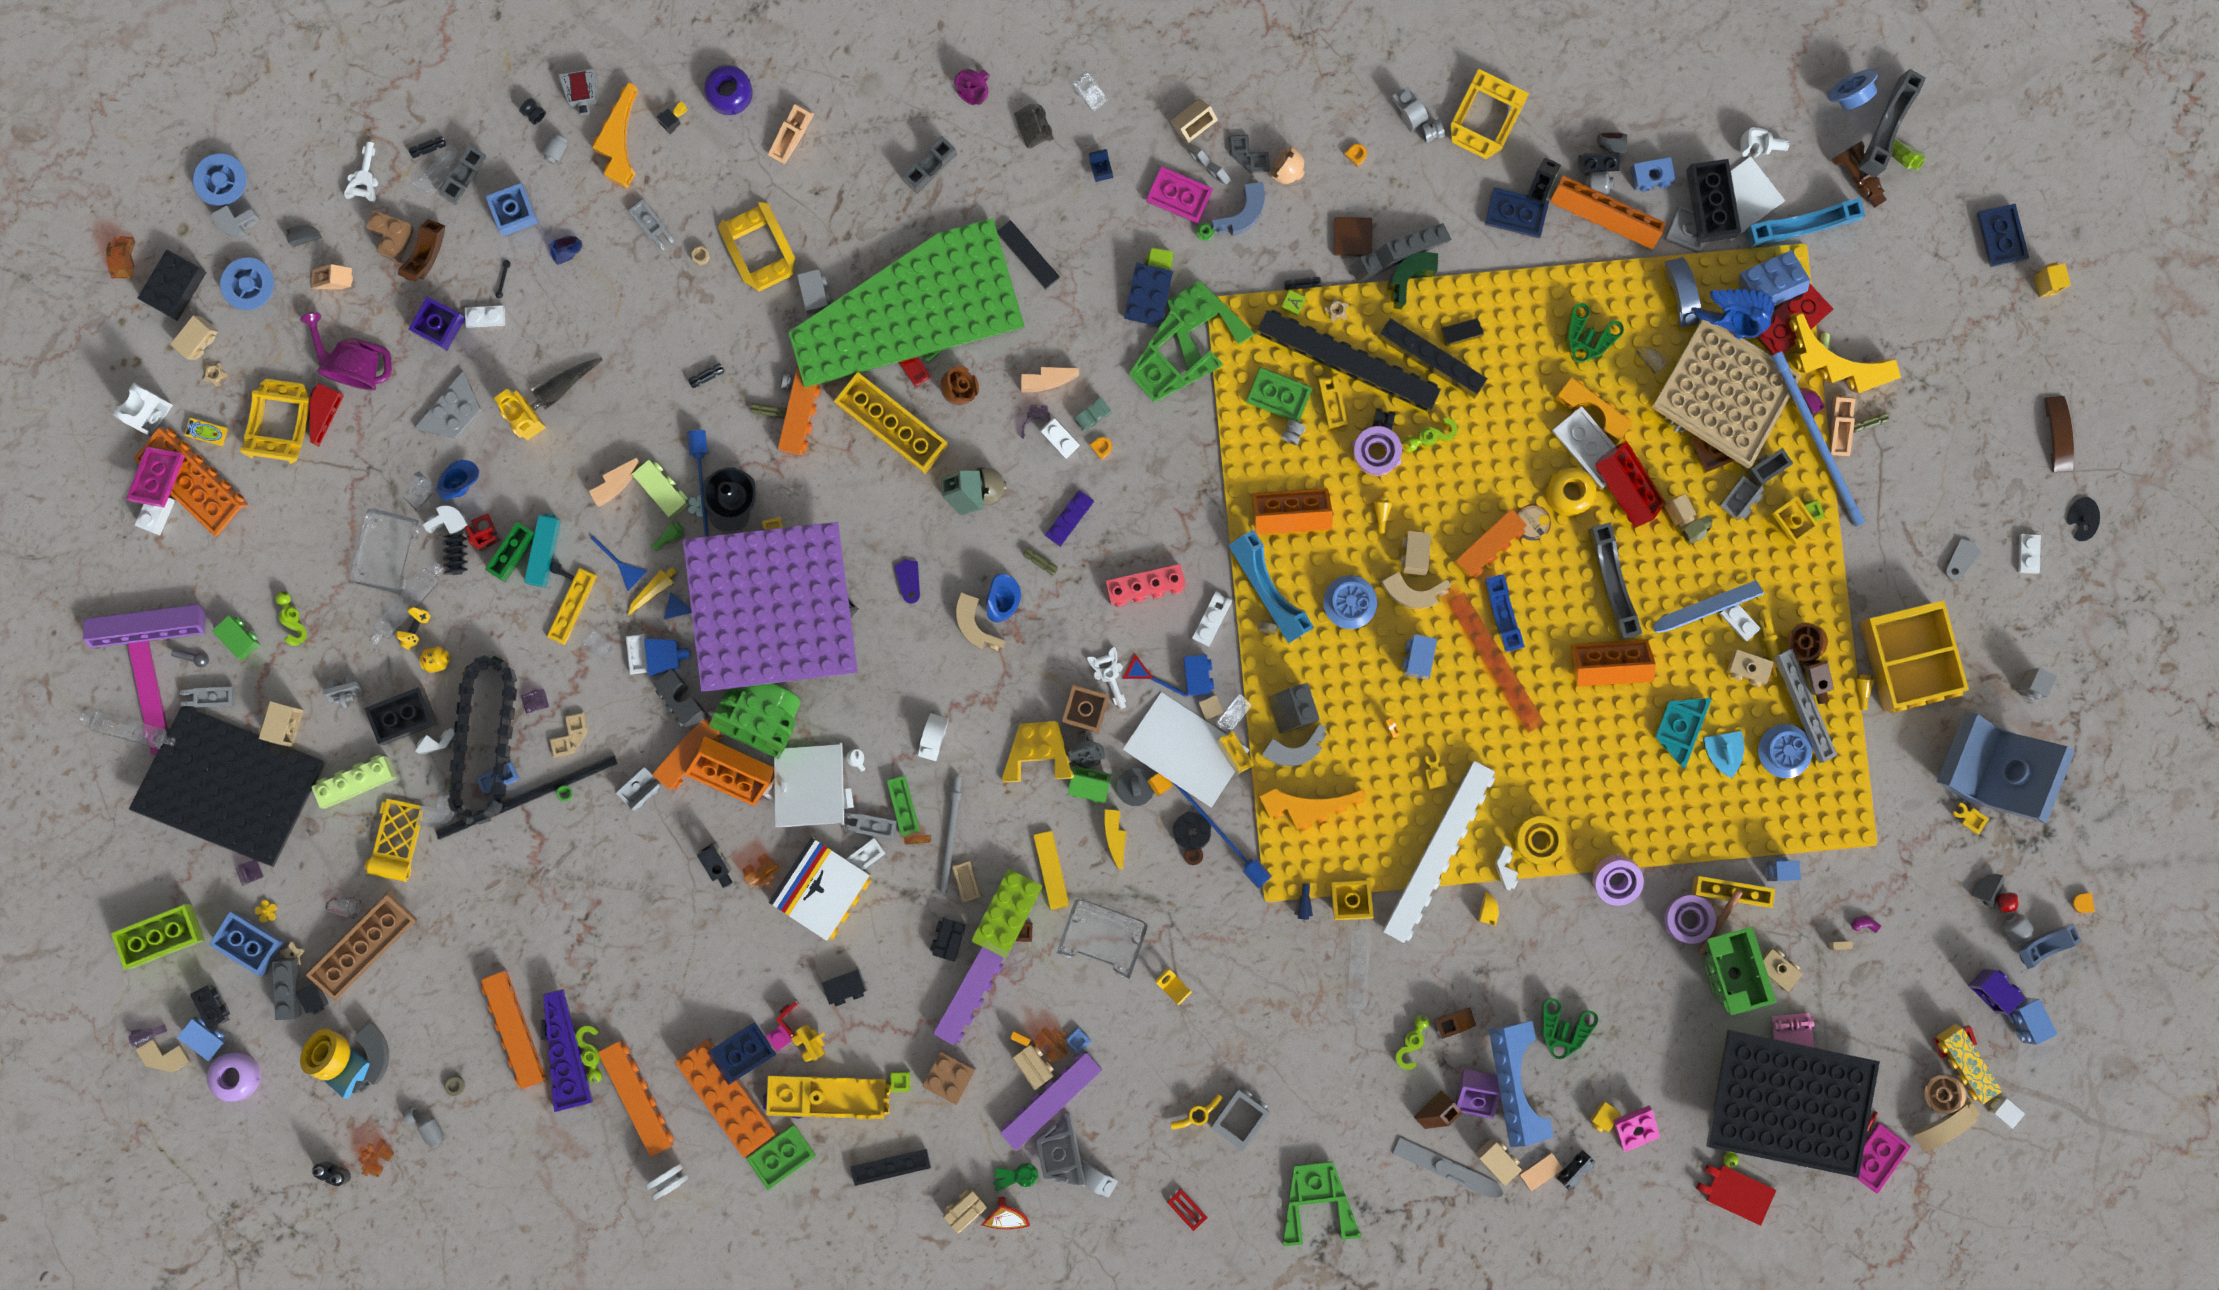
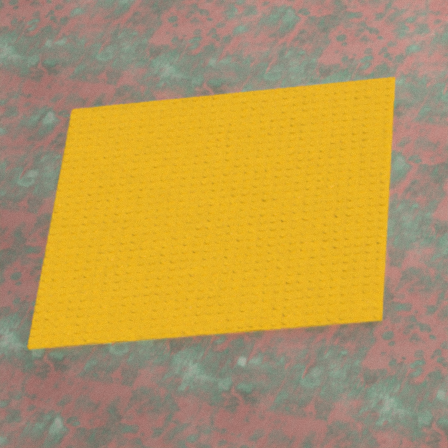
(1597, 751)

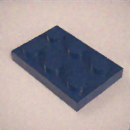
(1516, 213)
(2002, 235)
(1148, 294)
(741, 1053)

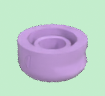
(1381, 436)
(1627, 889)
(1705, 919)
(248, 1072)

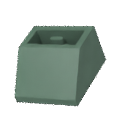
(963, 491)

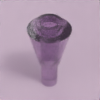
(142, 1036)

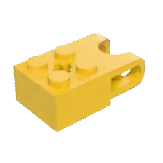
(519, 414)

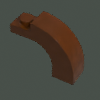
(425, 251)

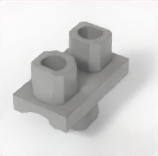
(342, 693)

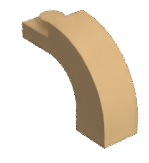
(1409, 598)
(965, 616)
(1948, 1127)

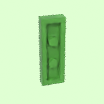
(903, 806)

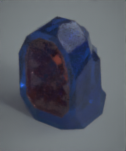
(564, 249)

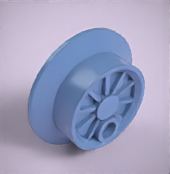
(1854, 89)
(219, 179)
(247, 283)
(1350, 602)
(1785, 751)

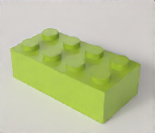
(1007, 913)
(157, 936)

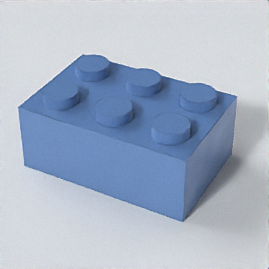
(1779, 277)
(247, 943)

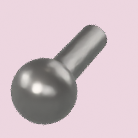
(200, 659)

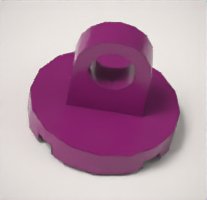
(972, 86)

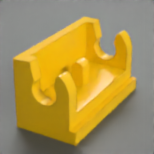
(1235, 753)

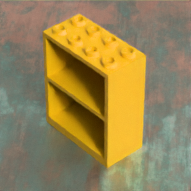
(1914, 657)

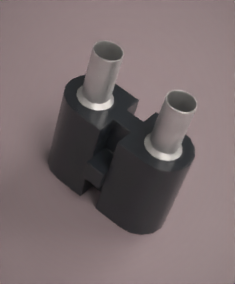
(331, 1173)

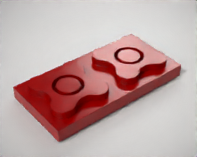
(1779, 334)

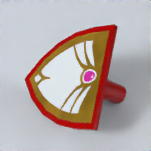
(1006, 1217)

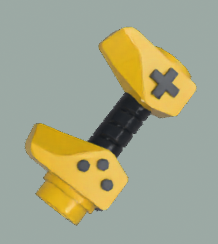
(409, 639)

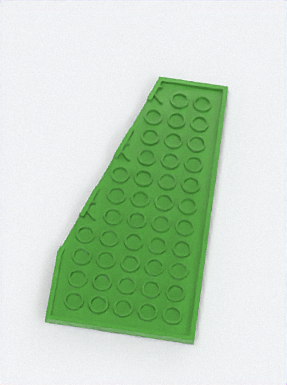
(923, 303)

